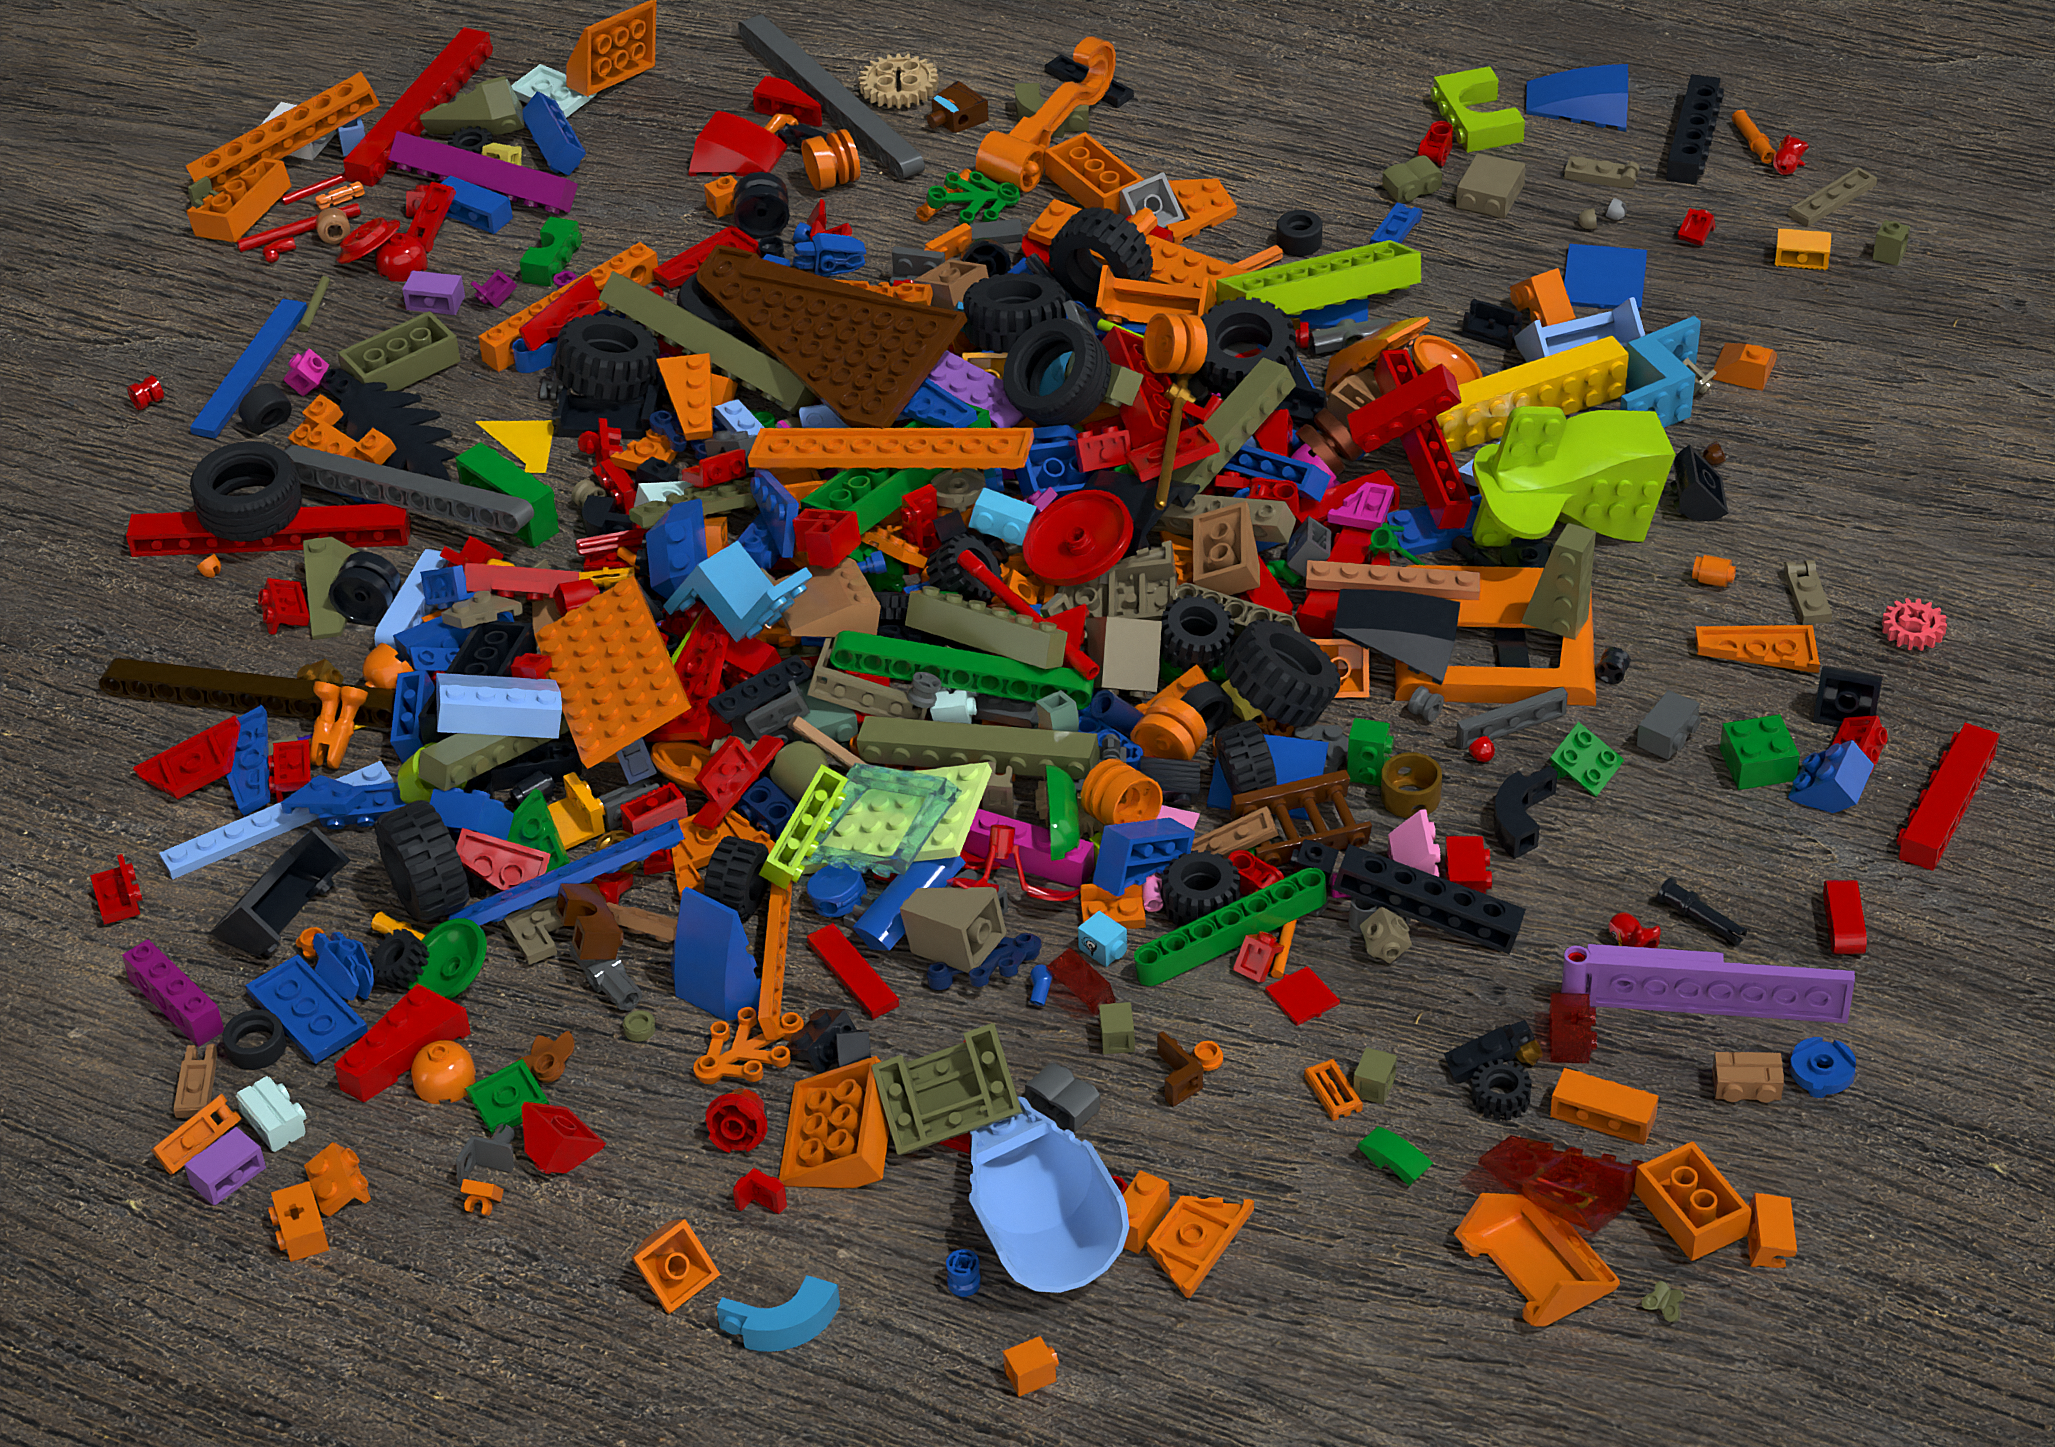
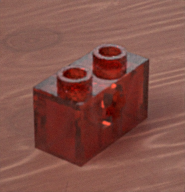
(1571, 1028)

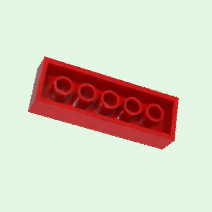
(1151, 412)

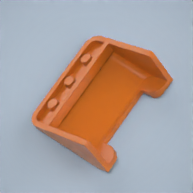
(1537, 1254)

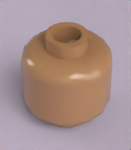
(332, 225)

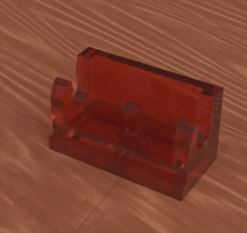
(1081, 979)

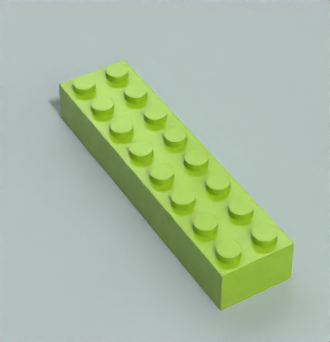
(1327, 278)

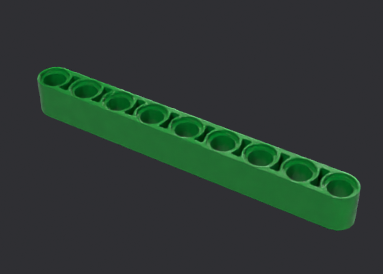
(957, 668)

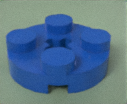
(1818, 1080)

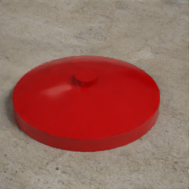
(1078, 537)

